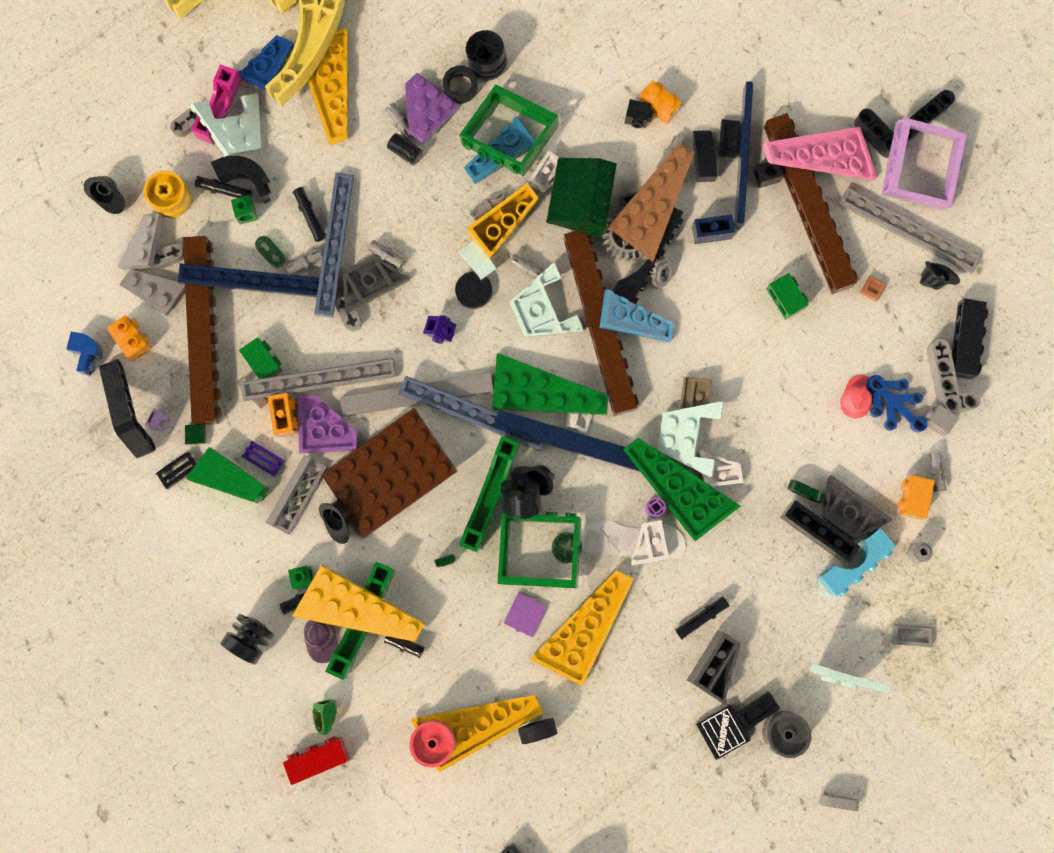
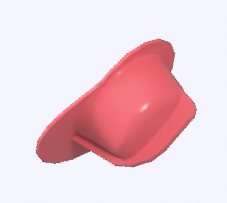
(856, 398)

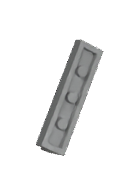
(289, 492)

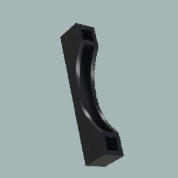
(631, 285)

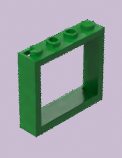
(520, 105)
(550, 517)

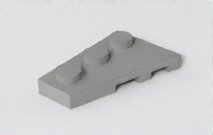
(143, 245)

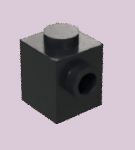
(638, 114)

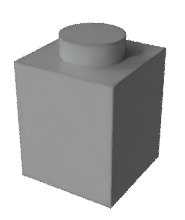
(941, 419)

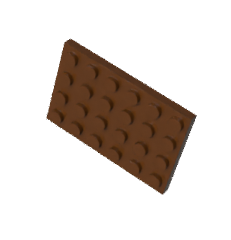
(389, 472)

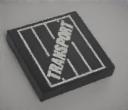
(723, 732)

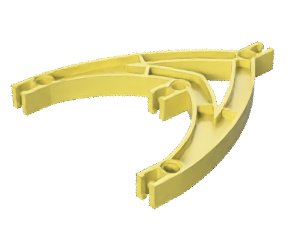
(315, 34)

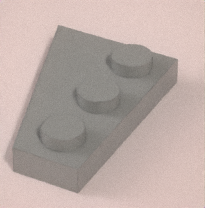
(154, 290)

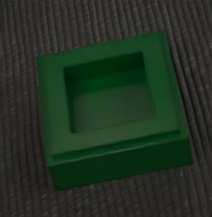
(195, 434)
(447, 560)

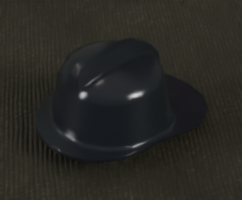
(105, 193)
(937, 276)
(538, 473)
(336, 518)

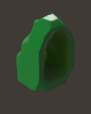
(324, 715)

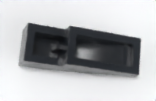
(704, 156)

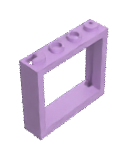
(896, 157)

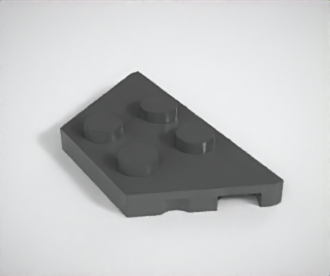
(369, 281)
(850, 511)

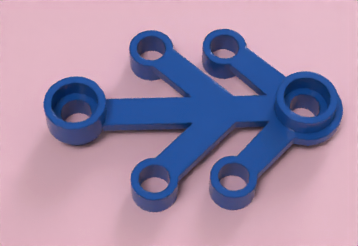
(893, 402)

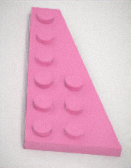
(831, 152)

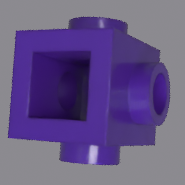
(439, 329)

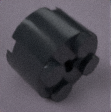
(520, 497)

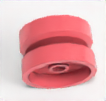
(441, 734)

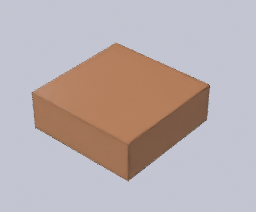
(873, 288)

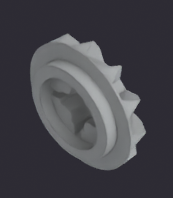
(661, 272)

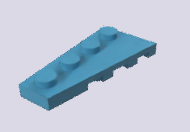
(512, 141)

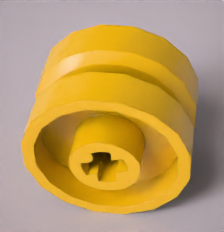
(167, 194)

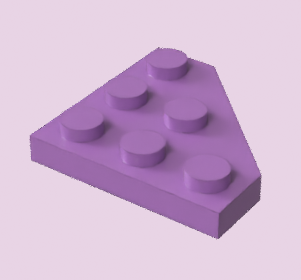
(426, 107)
(322, 428)

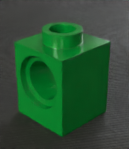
(244, 209)
(300, 577)

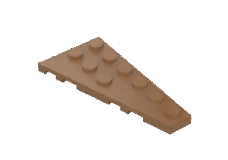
(649, 211)

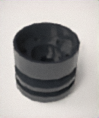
(483, 46)
(246, 640)

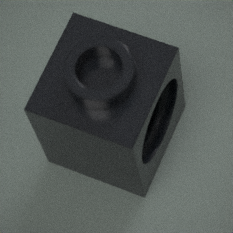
(763, 178)

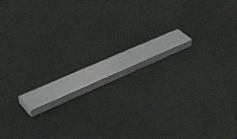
(910, 230)
(318, 379)
(391, 399)

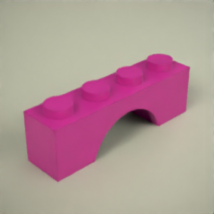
(224, 90)

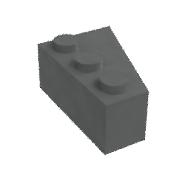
(715, 666)

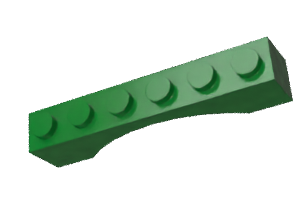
(489, 495)
(352, 640)

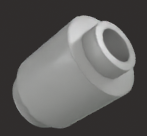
(915, 555)

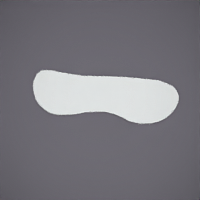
(674, 540)

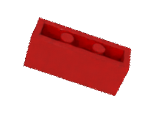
(316, 760)

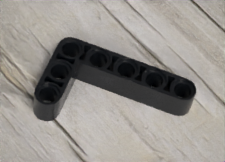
(874, 123)
(122, 410)

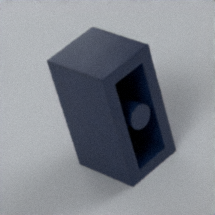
(713, 229)

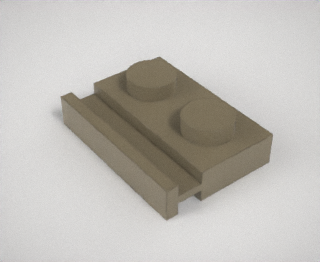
(695, 392)

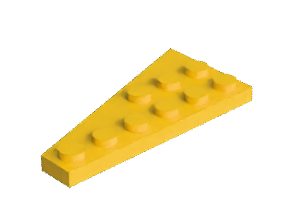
(330, 88)
(346, 604)
(579, 640)
(483, 724)

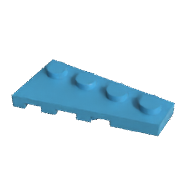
(625, 317)

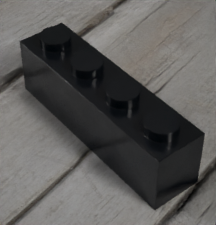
(968, 337)
(820, 532)

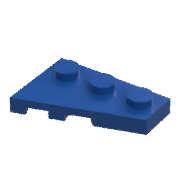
(267, 63)

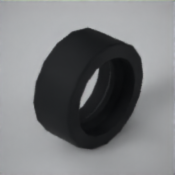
(460, 70)
(537, 731)

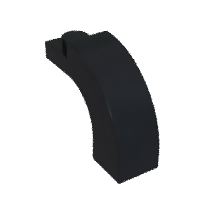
(237, 167)

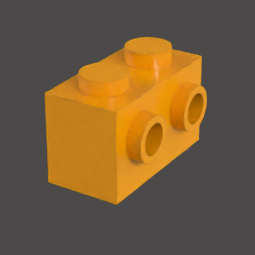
(662, 102)
(129, 338)
(282, 415)
(915, 497)

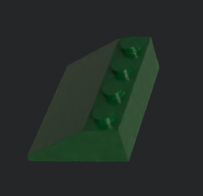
(582, 194)

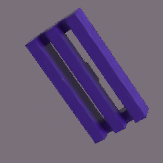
(249, 450)

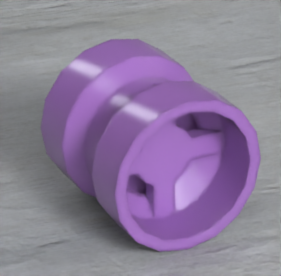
(655, 507)

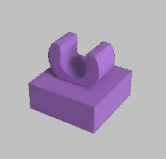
(154, 420)

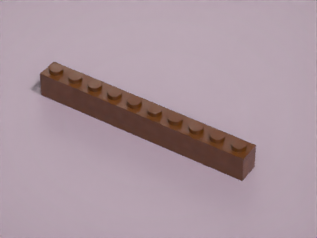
(814, 214)
(202, 337)
(605, 341)

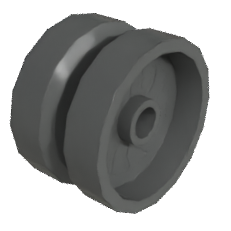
(774, 734)

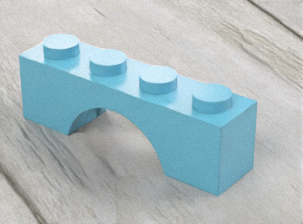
(875, 547)

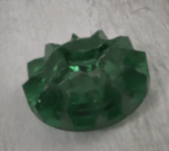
(557, 550)

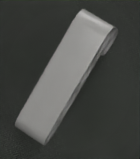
(949, 376)

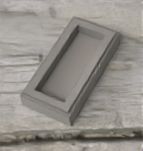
(912, 635)

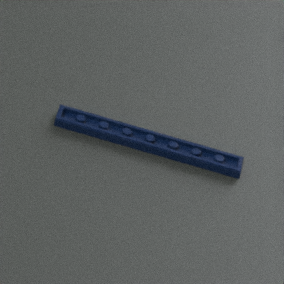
(743, 155)
(248, 280)
(563, 439)

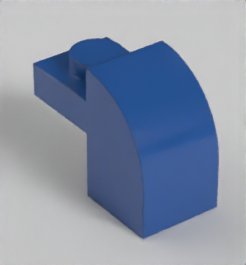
(87, 349)

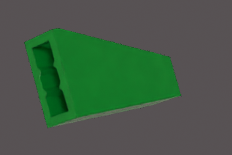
(223, 475)

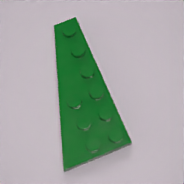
(534, 390)
(687, 496)

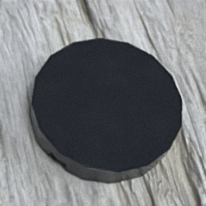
(472, 291)

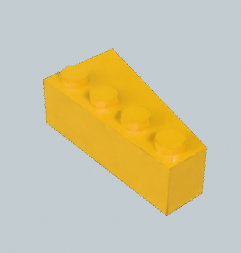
(500, 222)

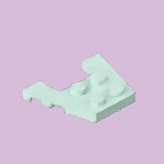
(235, 133)
(536, 312)
(681, 432)
(848, 680)

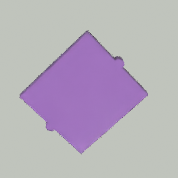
(525, 614)

